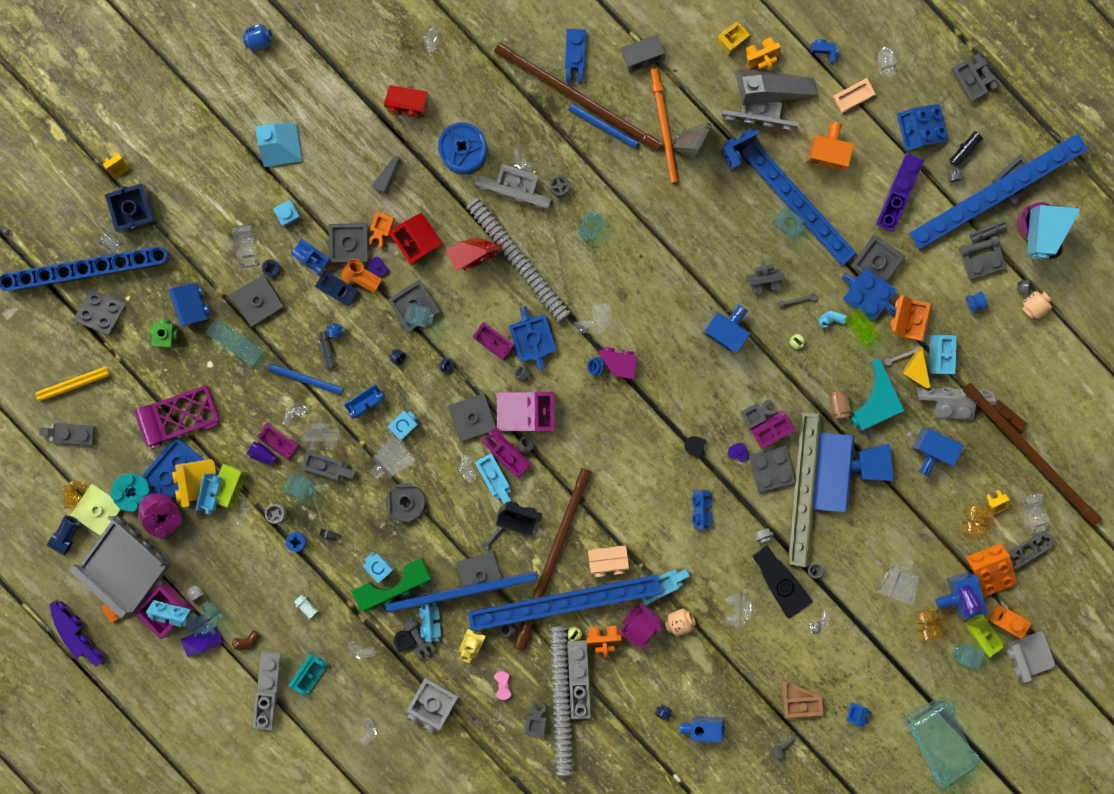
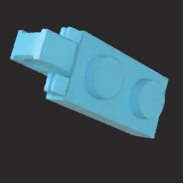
(494, 477)
(667, 582)

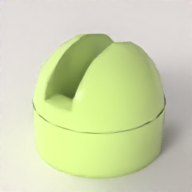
(793, 344)
(570, 632)

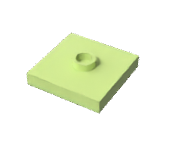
(95, 508)

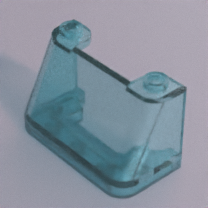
(941, 742)

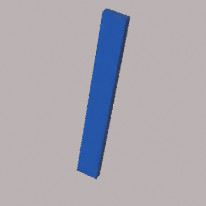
(798, 203)
(462, 591)

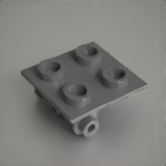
(99, 312)

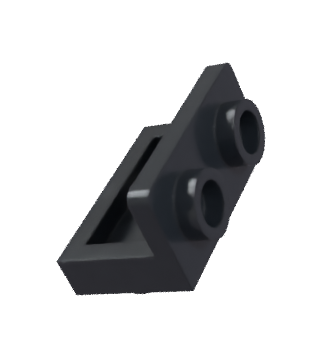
(518, 518)

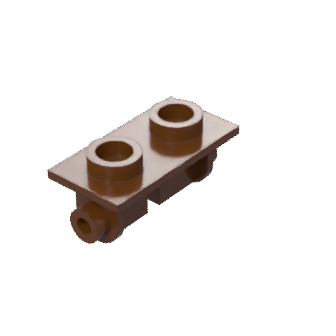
(1011, 417)

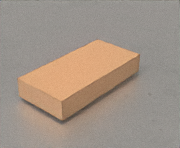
(854, 95)

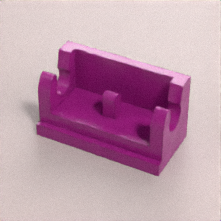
(493, 341)
(772, 429)
(278, 441)

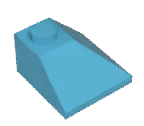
(278, 144)

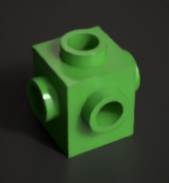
(170, 336)

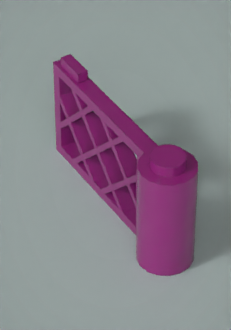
(154, 430)

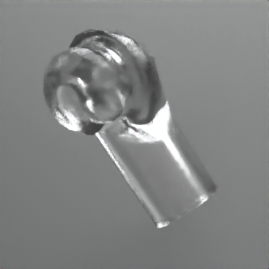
(429, 38)
(360, 652)

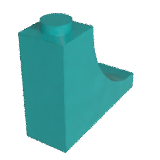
(881, 402)

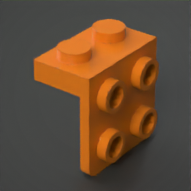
(911, 318)
(993, 569)

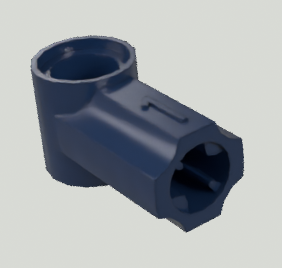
(62, 539)

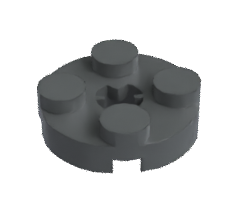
(412, 493)

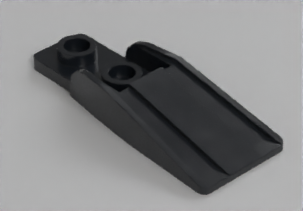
(781, 582)

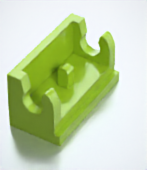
(231, 485)
(984, 635)

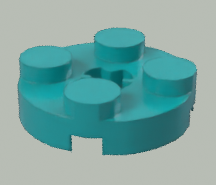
(126, 482)

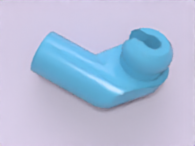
(829, 317)

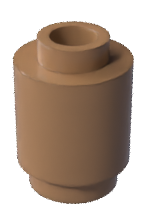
(840, 404)

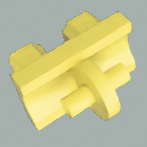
(471, 645)

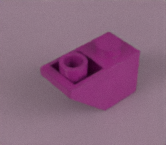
(619, 364)

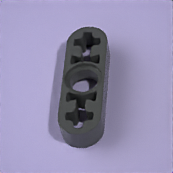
(1042, 548)

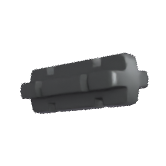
(988, 231)
(325, 348)

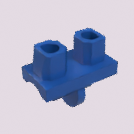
(310, 256)

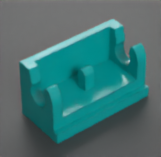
(308, 674)

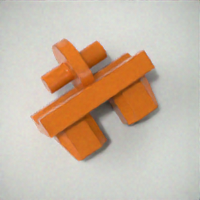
(612, 638)

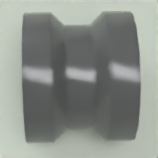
(558, 182)

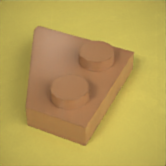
(800, 701)

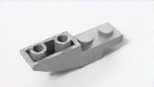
(579, 679)
(267, 690)

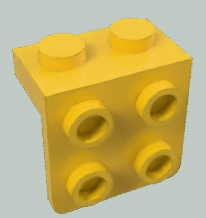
(189, 479)

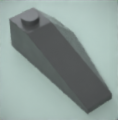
(766, 86)
(691, 140)

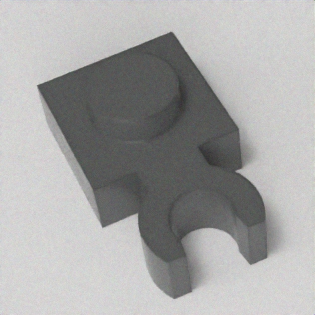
(755, 415)
(535, 723)

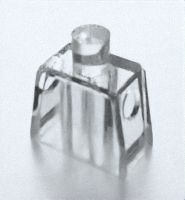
(392, 458)
(900, 583)

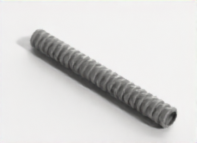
(518, 259)
(561, 701)

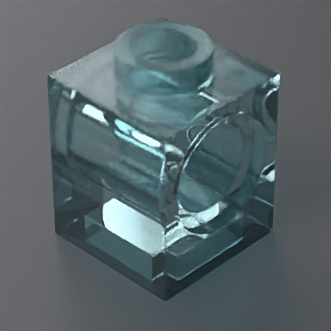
(787, 213)
(590, 234)
(418, 315)
(298, 486)
(967, 655)

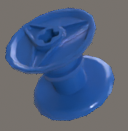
(462, 135)

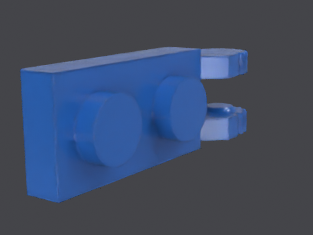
(575, 53)

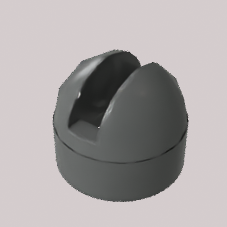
(955, 176)
(1024, 287)
(522, 373)
(528, 442)
(812, 568)
(508, 630)

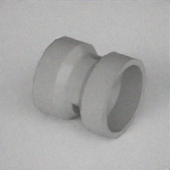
(272, 513)

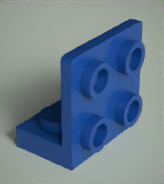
(922, 126)
(733, 157)

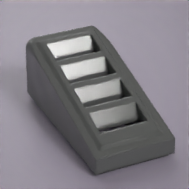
(384, 180)

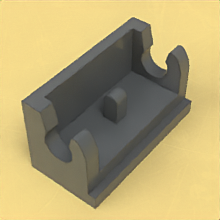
(643, 53)

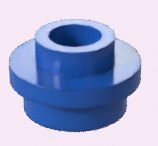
(335, 330)
(596, 366)

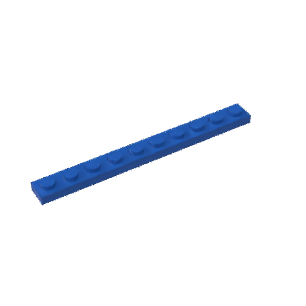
(998, 191)
(564, 602)

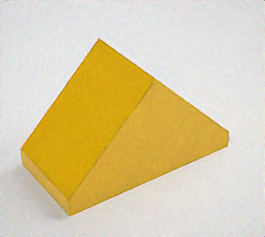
(732, 37)
(917, 369)

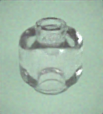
(887, 61)

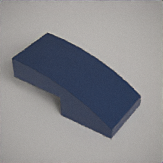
(336, 288)

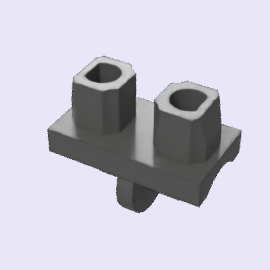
(764, 275)

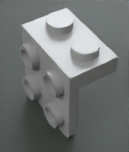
(1030, 656)

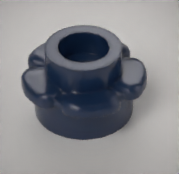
(663, 712)

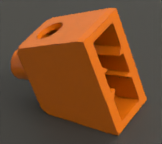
(1010, 621)

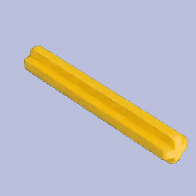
(72, 384)

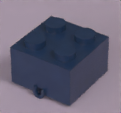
(130, 208)

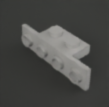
(763, 113)
(516, 184)
(952, 402)

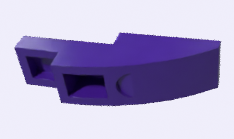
(899, 192)
(69, 628)

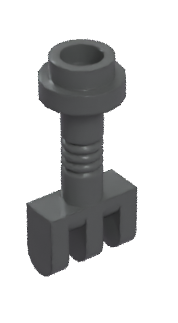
(410, 624)

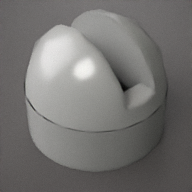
(194, 593)

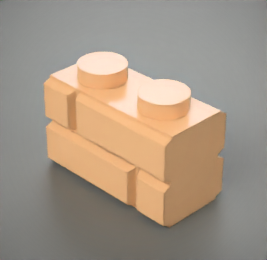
(608, 560)

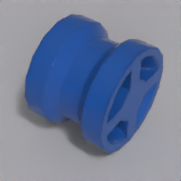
(976, 302)
(298, 539)

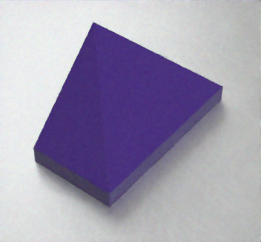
(199, 643)

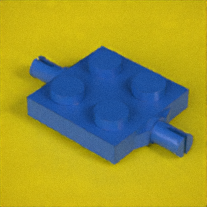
(869, 293)
(532, 338)

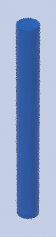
(602, 125)
(306, 379)

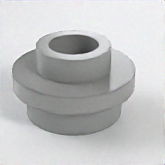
(764, 536)

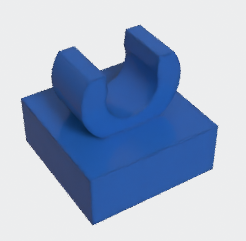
(858, 714)

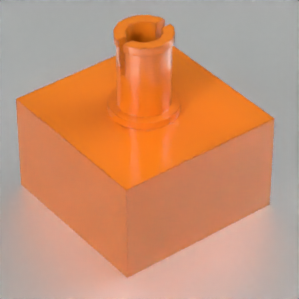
(829, 150)

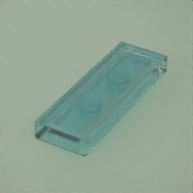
(235, 342)

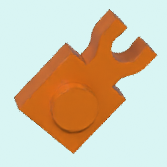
(381, 226)

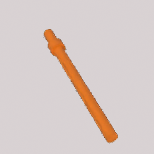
(657, 88)

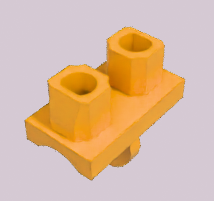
(763, 57)

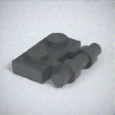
(970, 80)

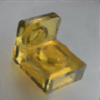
(71, 498)

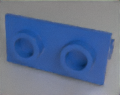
(368, 398)
(701, 518)

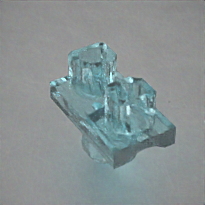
(206, 621)

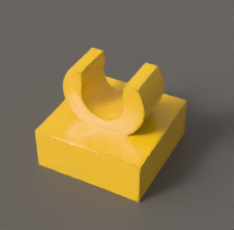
(116, 166)
(998, 504)

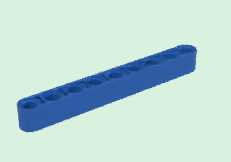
(75, 269)

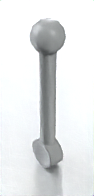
(888, 361)

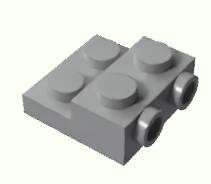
(430, 706)

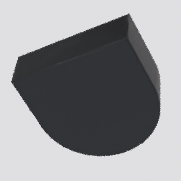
(694, 445)
(329, 535)
(403, 640)

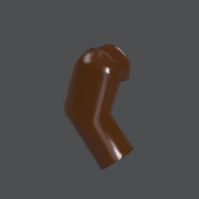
(244, 644)

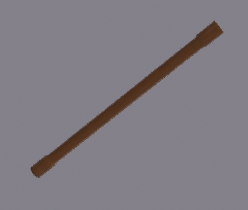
(510, 55)
(581, 484)
(1086, 510)

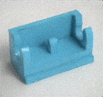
(942, 354)

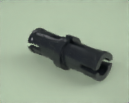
(966, 149)

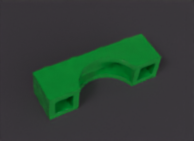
(369, 595)

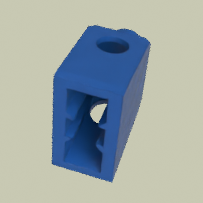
(874, 463)
(713, 729)

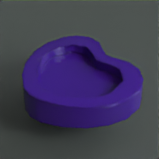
(376, 267)
(738, 451)

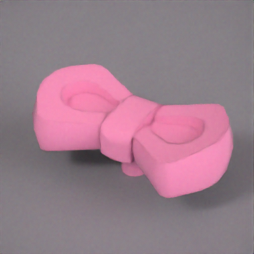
(502, 678)

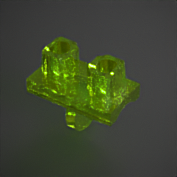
(861, 327)

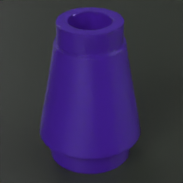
(260, 453)
(969, 600)

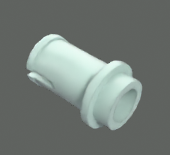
(305, 606)

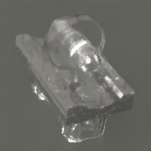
(321, 432)
(738, 618)

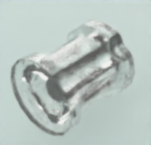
(110, 242)

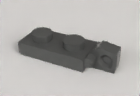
(69, 433)
(326, 466)

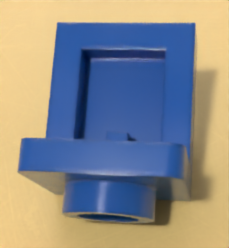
(822, 47)

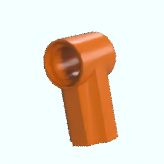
(355, 273)

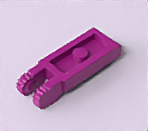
(506, 453)

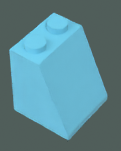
(1048, 229)

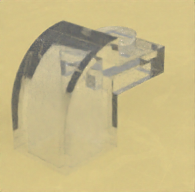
(246, 245)
(600, 320)
(1035, 514)

